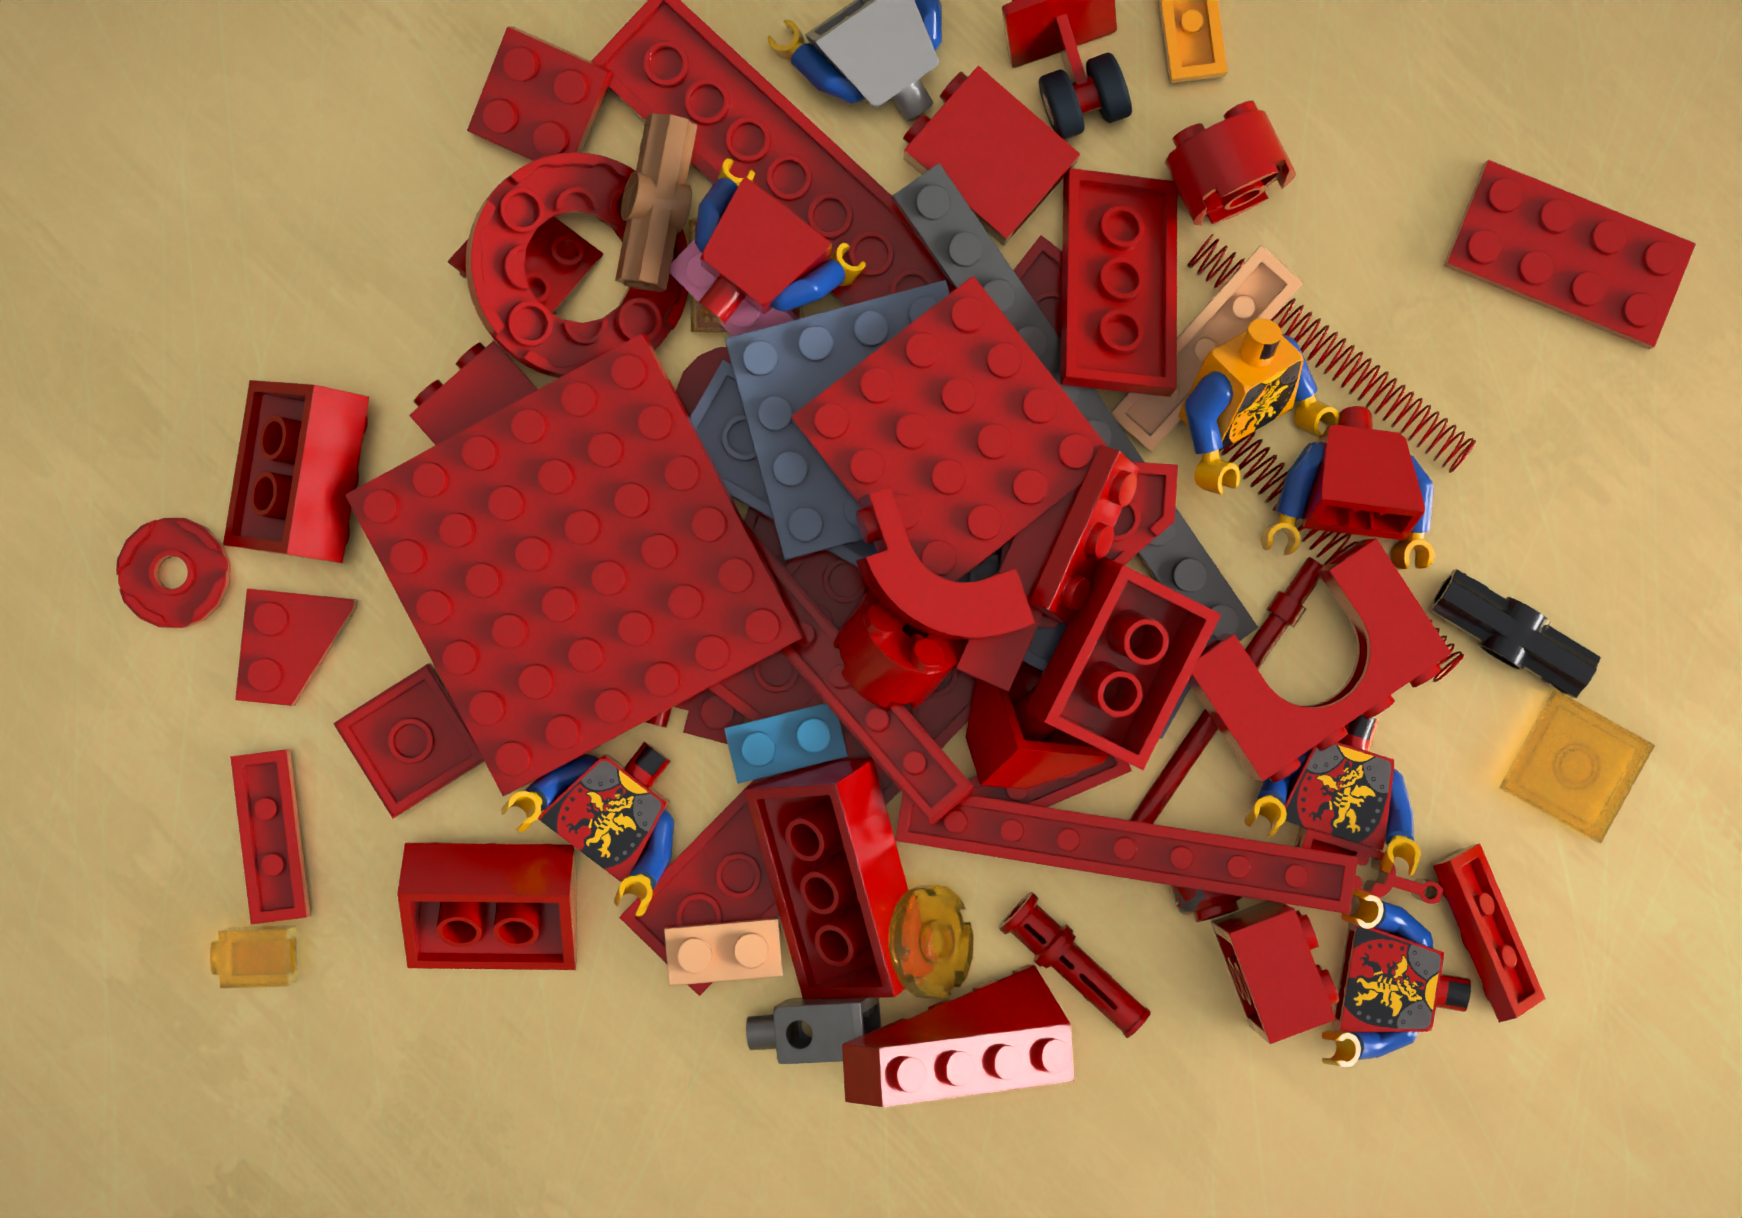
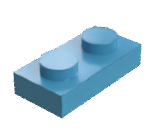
(785, 742)

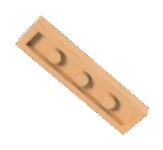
(1251, 293)

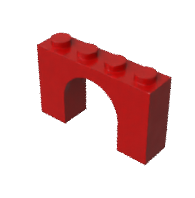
(1393, 649)

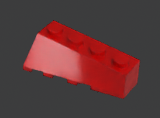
(979, 1043)

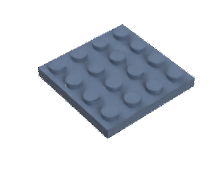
(781, 373)

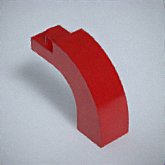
(925, 599)

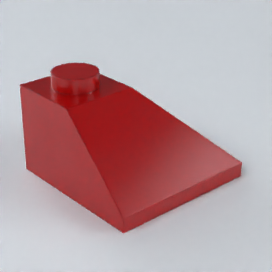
(1015, 746)

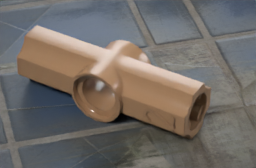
(656, 202)

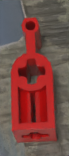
(1320, 841)

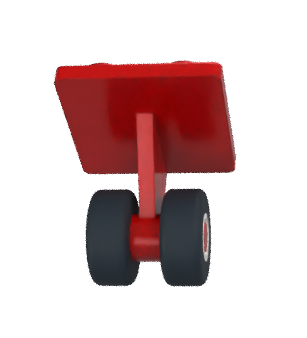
(1055, 26)

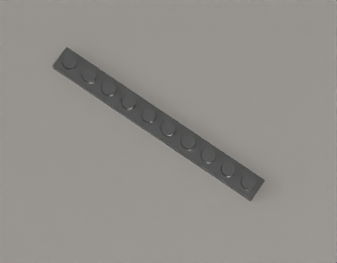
(966, 250)

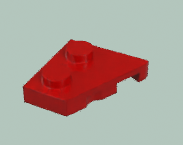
(285, 642)

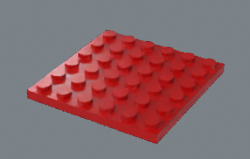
(574, 565)

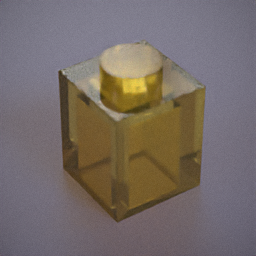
(255, 956)

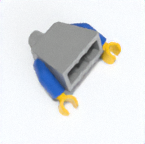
(871, 52)

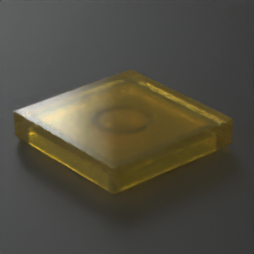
(1577, 766)

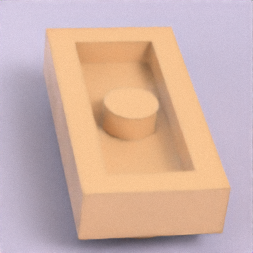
(723, 951)

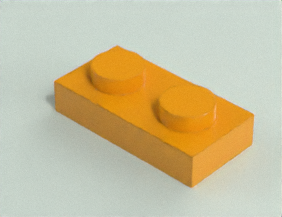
(1193, 39)

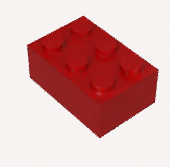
(1123, 663)
(1275, 970)

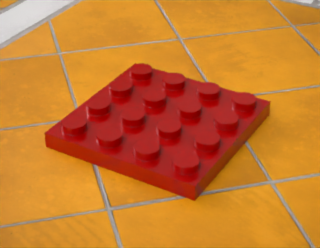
(957, 428)

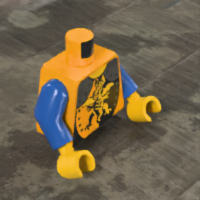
(1243, 389)

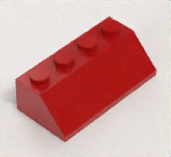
(832, 875)

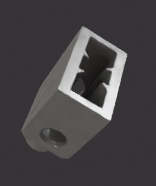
(829, 1019)

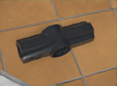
(1515, 633)

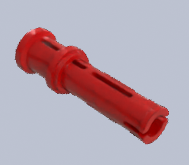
(1055, 948)

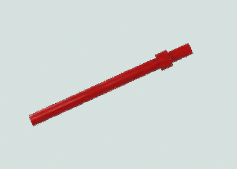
(1284, 611)

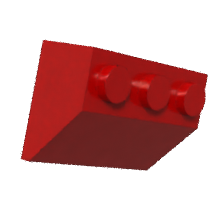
(294, 470)
(489, 906)

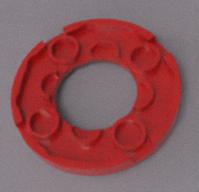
(498, 279)

